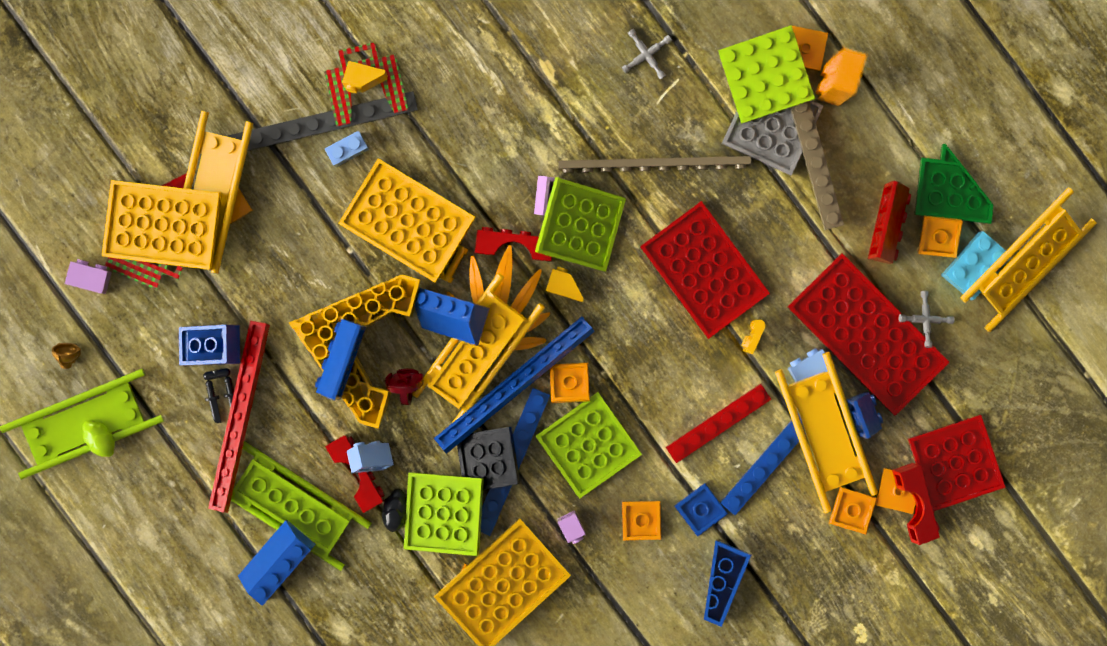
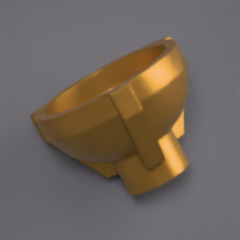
(66, 354)

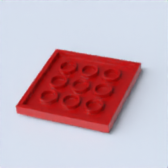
(957, 462)

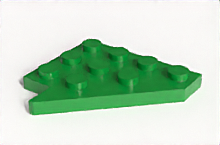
(950, 191)

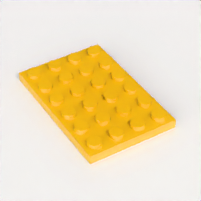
(407, 220)
(161, 224)
(502, 585)

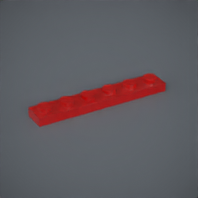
(718, 423)

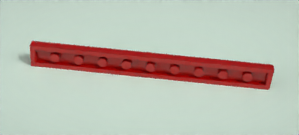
(239, 416)

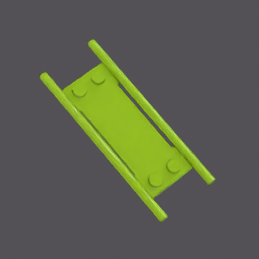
(64, 430)
(284, 501)

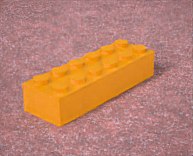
(840, 77)

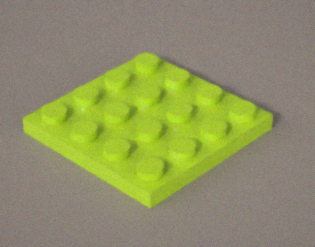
(766, 74)
(580, 224)
(588, 445)
(443, 513)

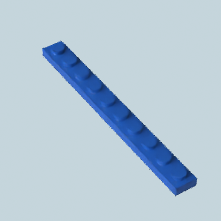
(514, 385)

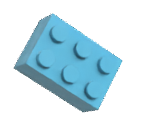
(973, 262)

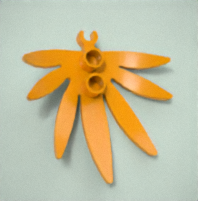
(503, 292)

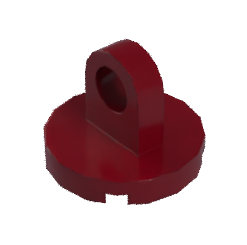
(404, 383)

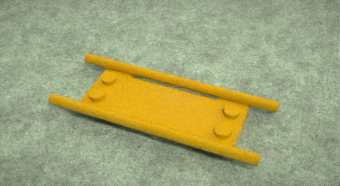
(218, 172)
(1032, 262)
(470, 362)
(826, 431)

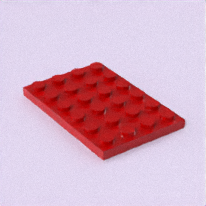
(704, 270)

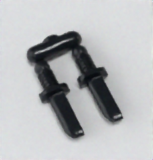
(215, 374)

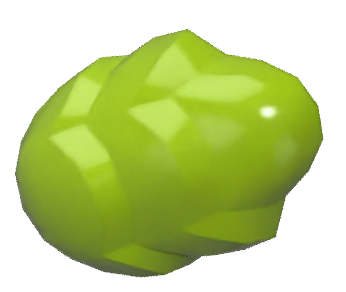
(98, 438)

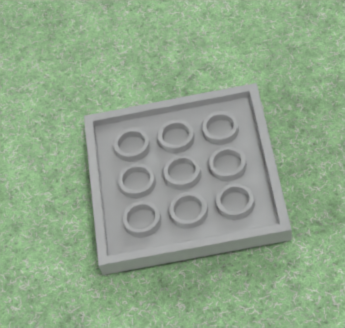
(769, 138)

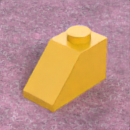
(362, 77)
(563, 284)

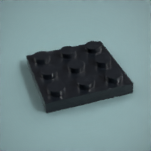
(490, 457)

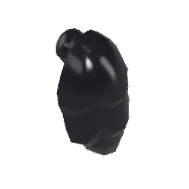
(394, 510)

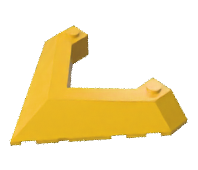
(363, 308)

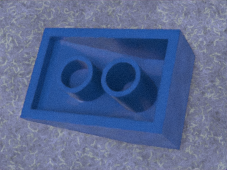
(209, 345)
(864, 414)

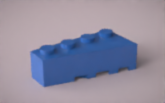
(725, 576)

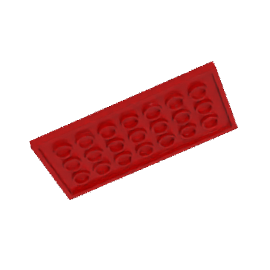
(867, 335)

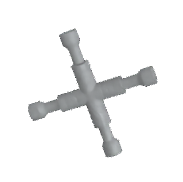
(646, 54)
(926, 319)

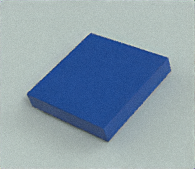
(701, 509)

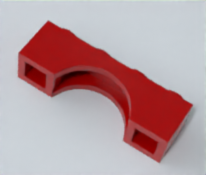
(489, 242)
(368, 493)
(923, 525)

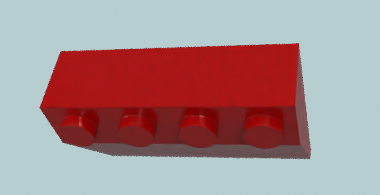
(889, 223)

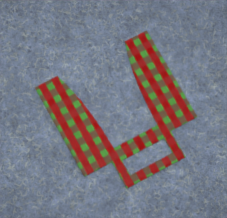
(391, 87)
(141, 271)

